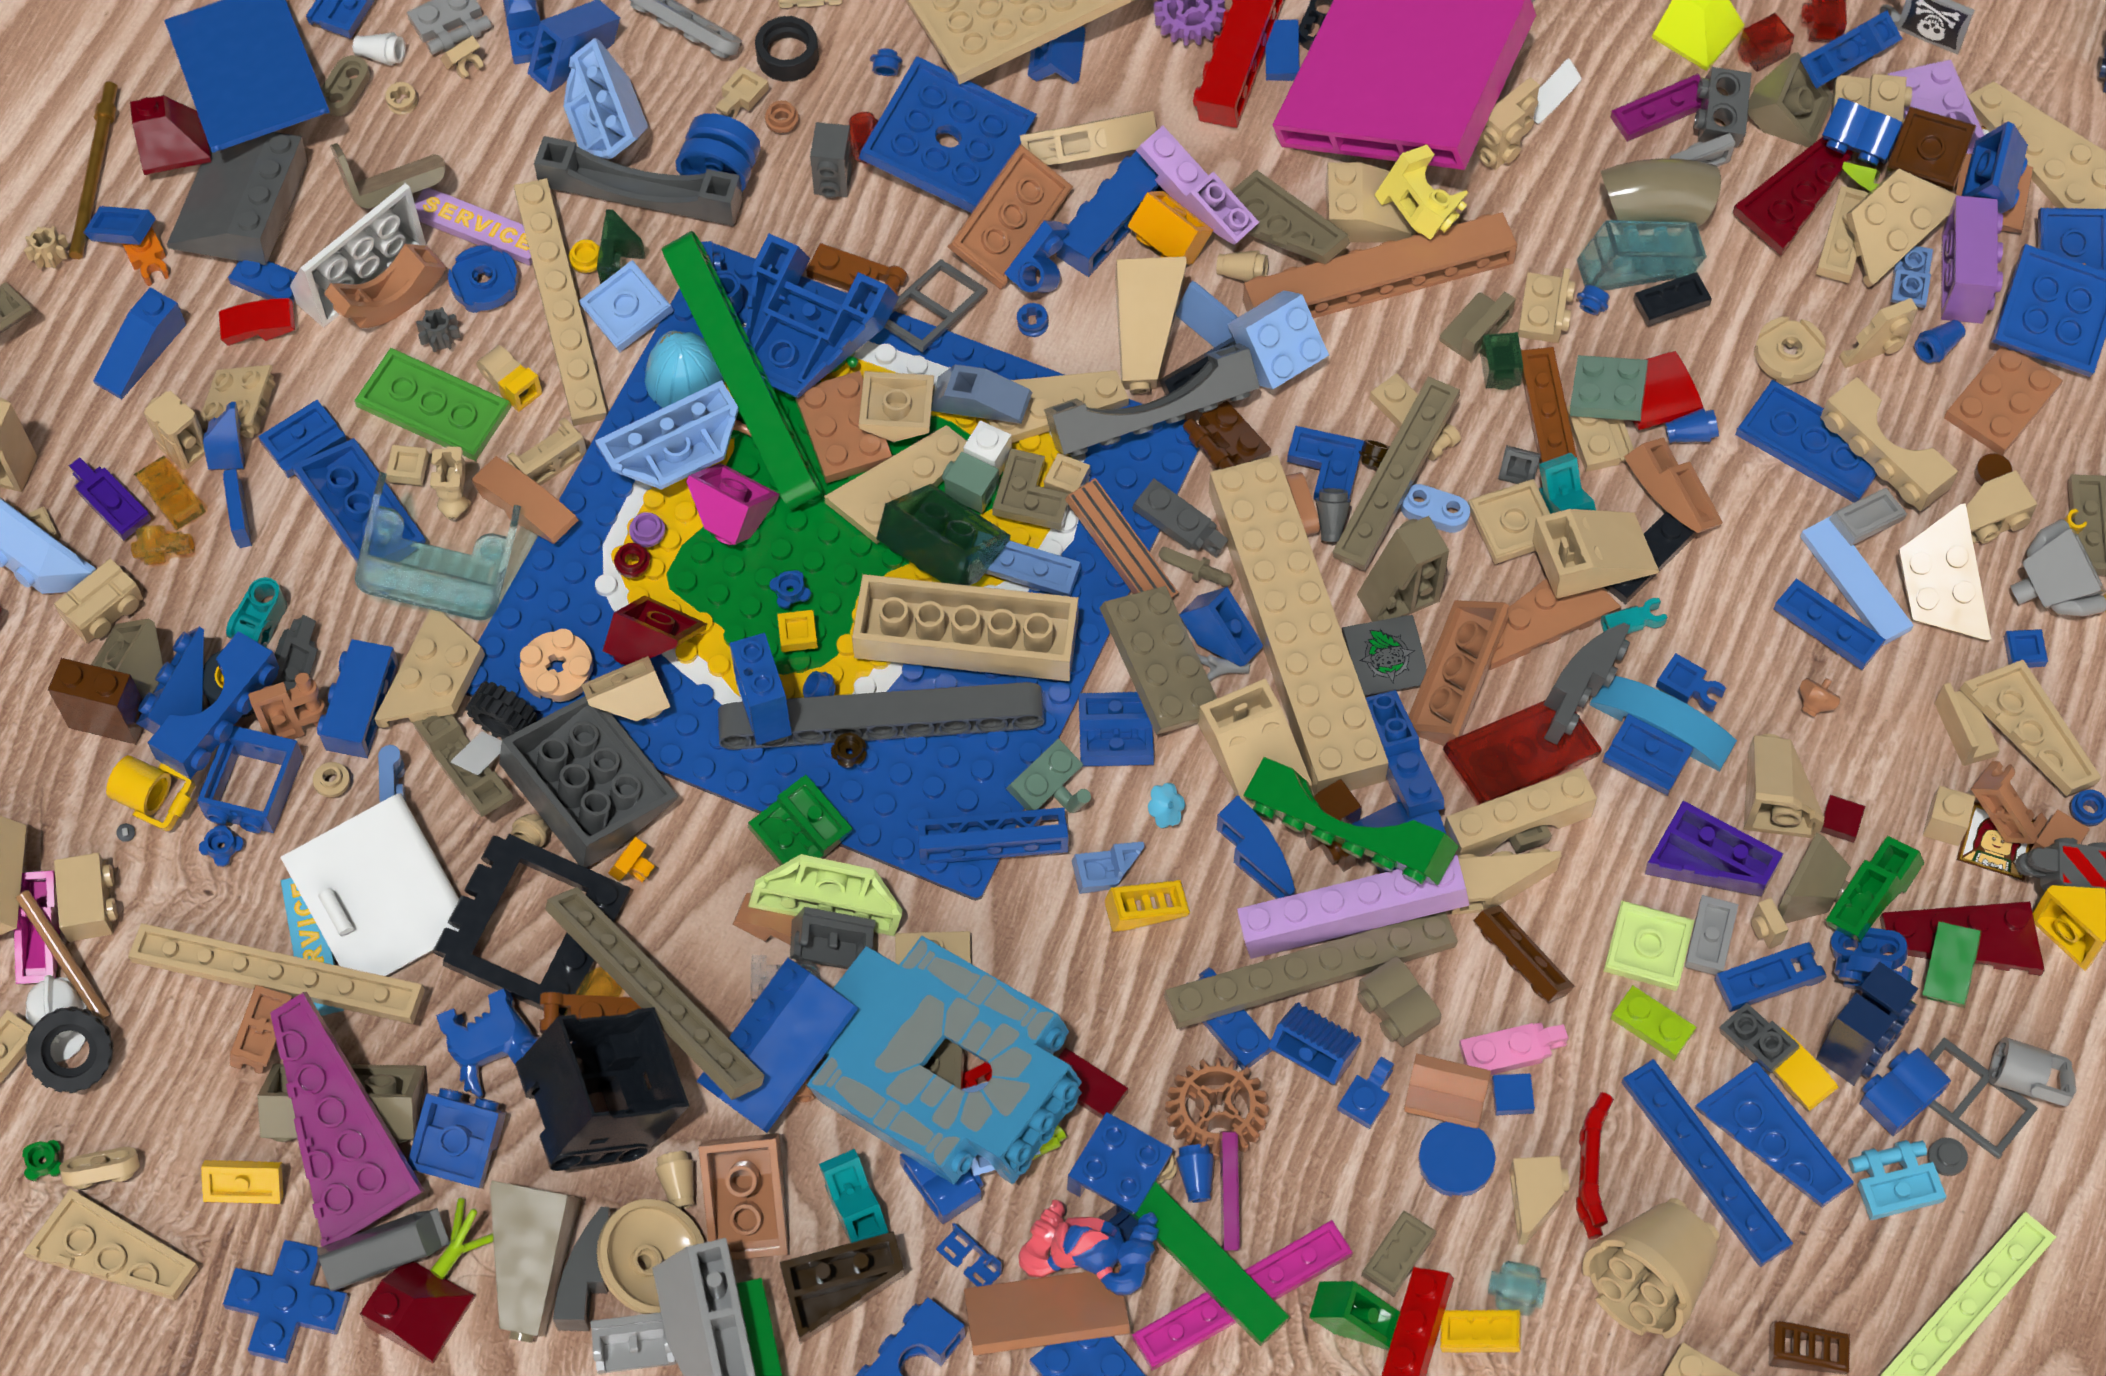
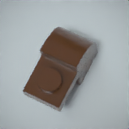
(1342, 805)

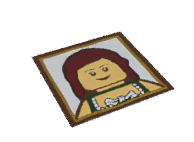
(1987, 849)

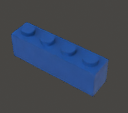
(1104, 219)

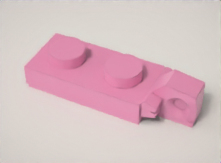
(1512, 1047)

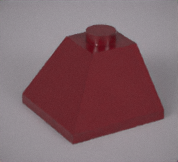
(168, 135)
(648, 630)
(416, 1309)

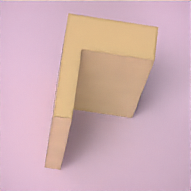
(1965, 726)

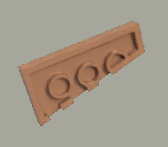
(1544, 619)

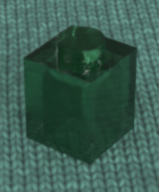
(1501, 360)

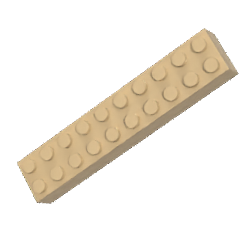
(1297, 625)

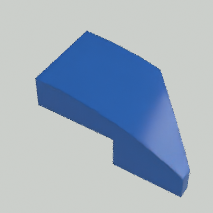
(223, 441)

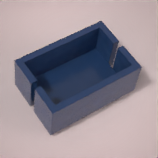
(1868, 1025)

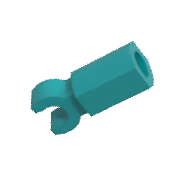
(1635, 617)

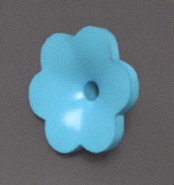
(1166, 805)

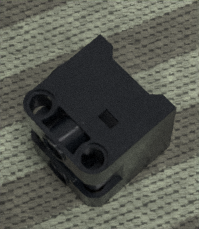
(607, 1058)

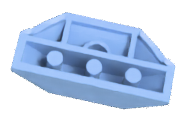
(601, 103)
(674, 439)
(36, 555)

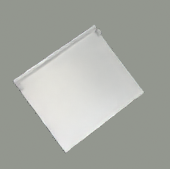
(375, 889)

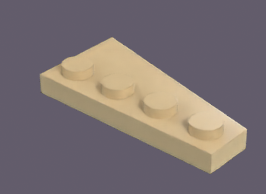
(1094, 389)
(922, 463)
(2030, 720)
(106, 1247)

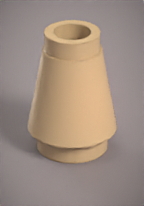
(1242, 265)
(676, 1178)

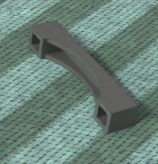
(704, 196)
(1224, 376)

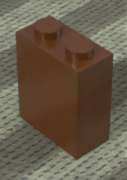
(97, 700)

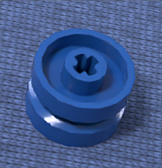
(718, 145)

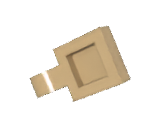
(741, 90)

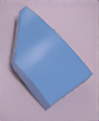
(1104, 869)

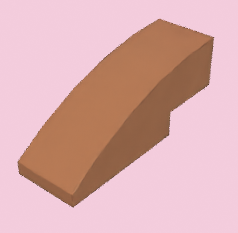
(1673, 485)
(539, 509)

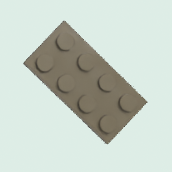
(1159, 657)

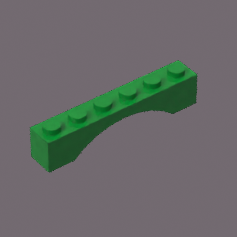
(1410, 846)

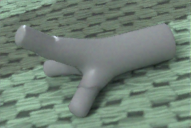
(1222, 666)

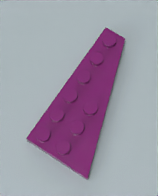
(342, 1139)

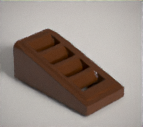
(1779, 1358)

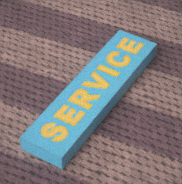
(305, 934)

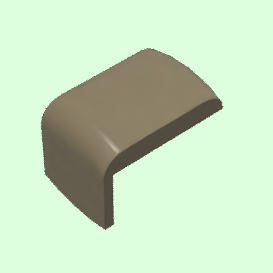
(374, 190)

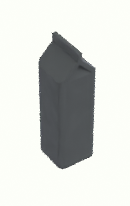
(382, 1248)

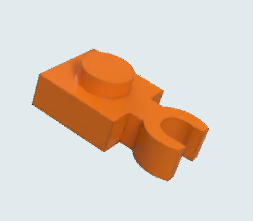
(147, 256)

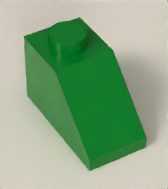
(1354, 1313)

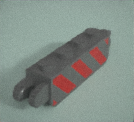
(2066, 864)

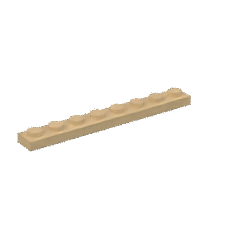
(560, 302)
(276, 971)

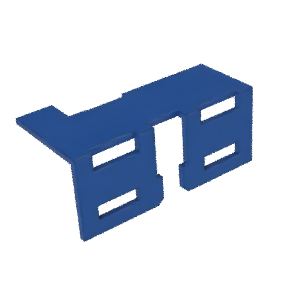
(961, 1252)

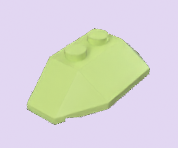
(827, 887)

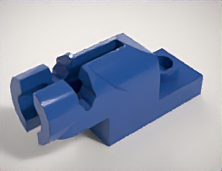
(523, 25)

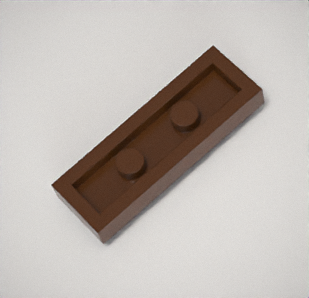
(1523, 953)

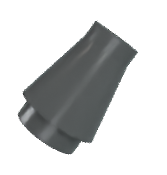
(1332, 512)

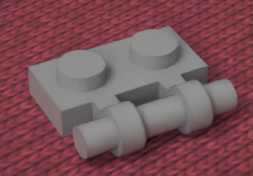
(440, 16)

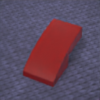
(262, 318)

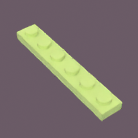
(1973, 1300)

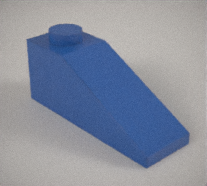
(140, 341)

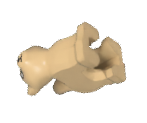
(449, 481)

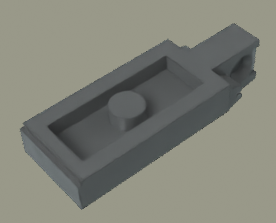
(1179, 519)
(295, 652)

